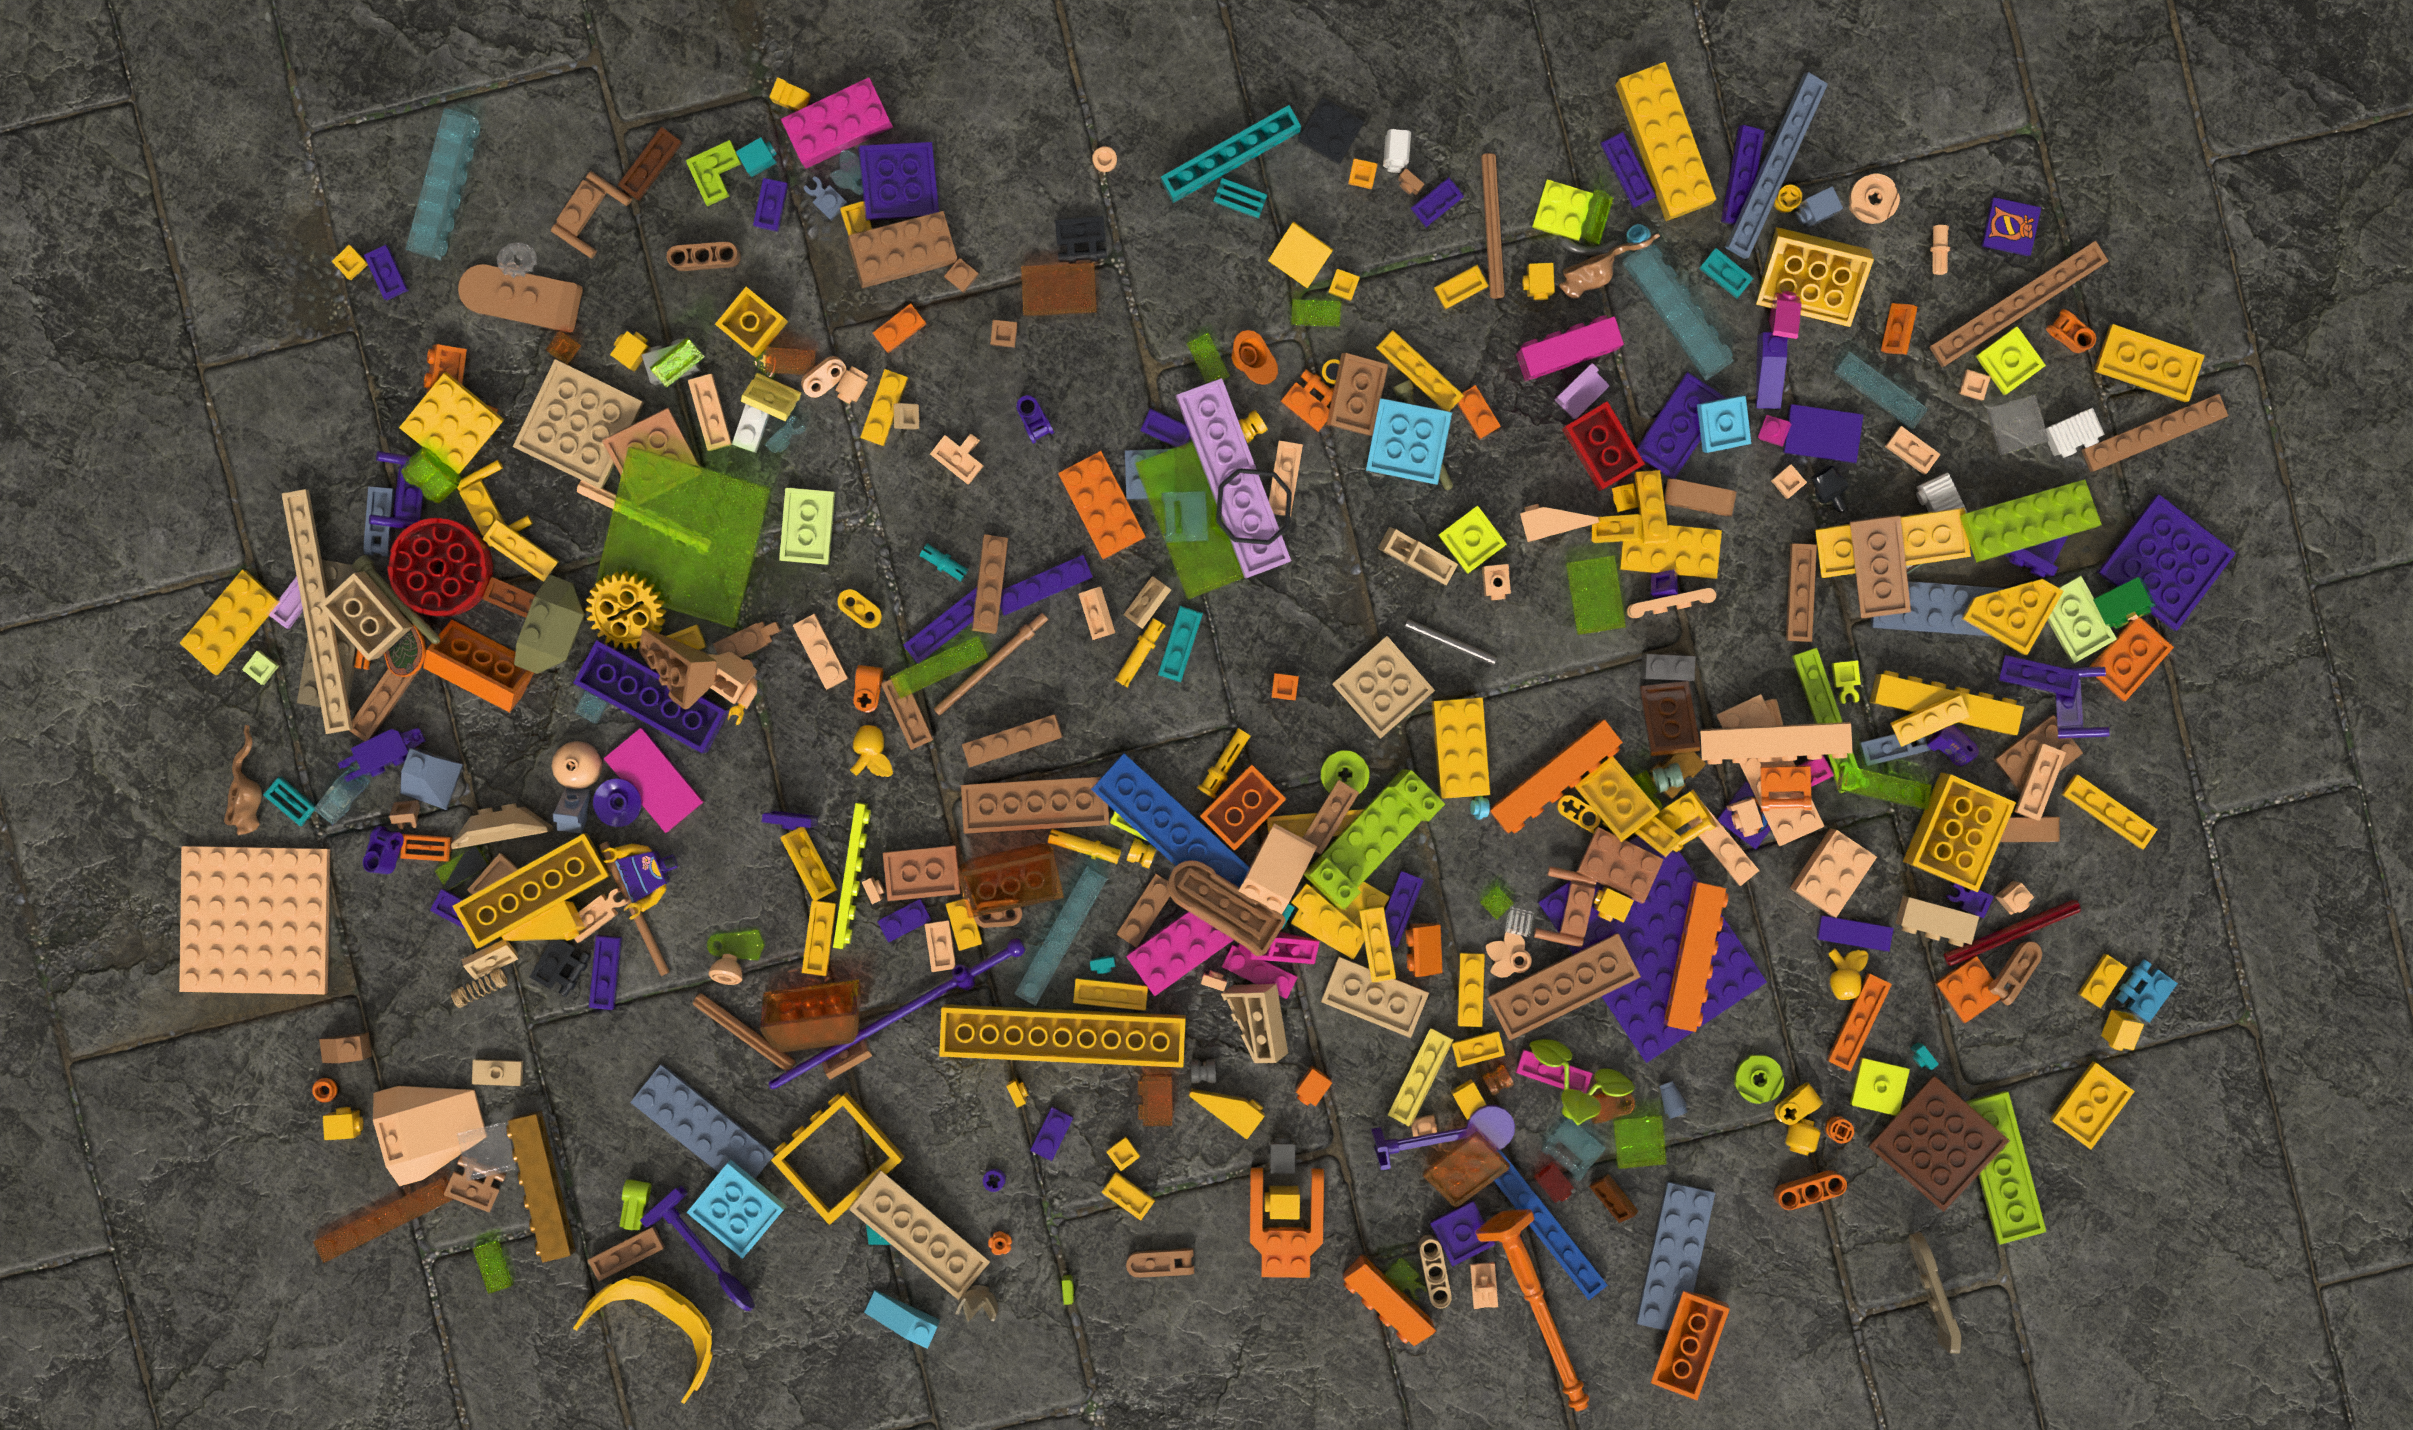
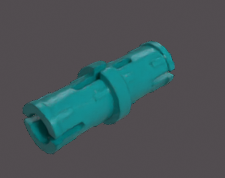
(943, 562)

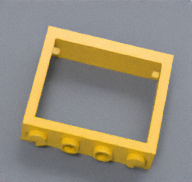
(817, 1120)

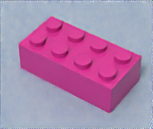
(837, 123)
(1569, 349)
(1176, 951)

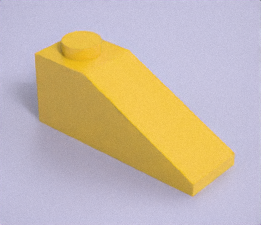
(554, 924)
(1232, 1110)

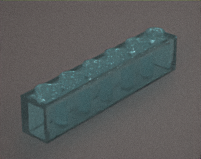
(443, 184)
(1678, 311)
(1061, 935)

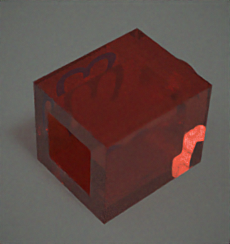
(1554, 1183)

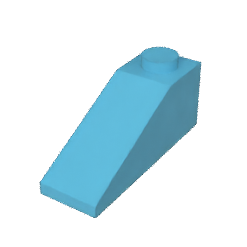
(902, 1318)

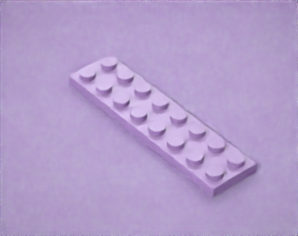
(1221, 452)

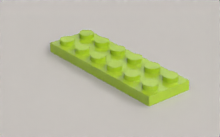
(2030, 520)
(2007, 1177)

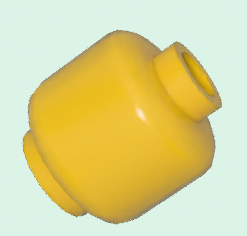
(1802, 1137)

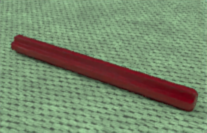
(2012, 932)

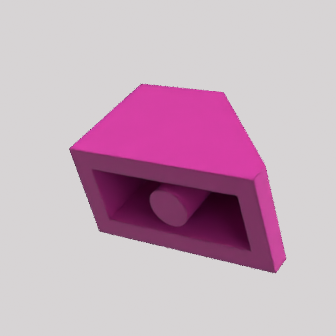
(1785, 314)

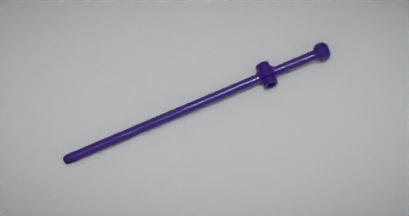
(962, 977)

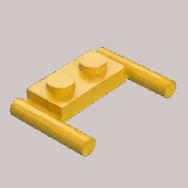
(480, 502)

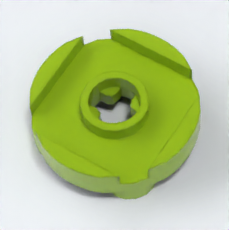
(1345, 759)
(1764, 1091)

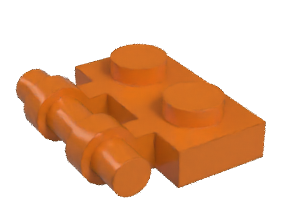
(1306, 405)

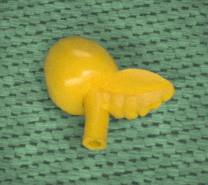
(870, 744)
(1846, 980)

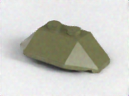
(549, 626)

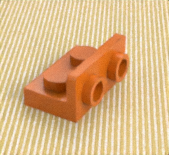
(443, 360)

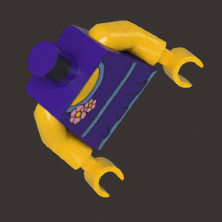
(642, 874)

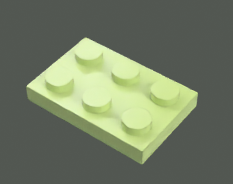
(807, 526)
(2079, 621)

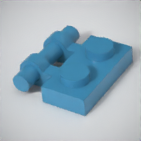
(2151, 994)

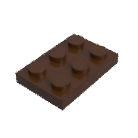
(1669, 718)

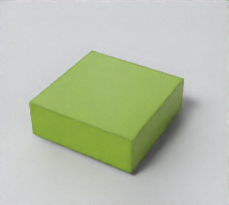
(1068, 1289)

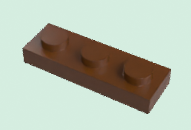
(650, 164)

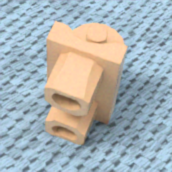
(1484, 1285)

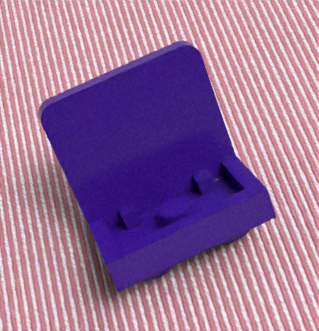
(2039, 557)

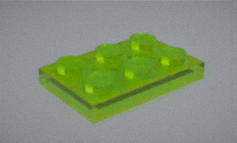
(1595, 595)

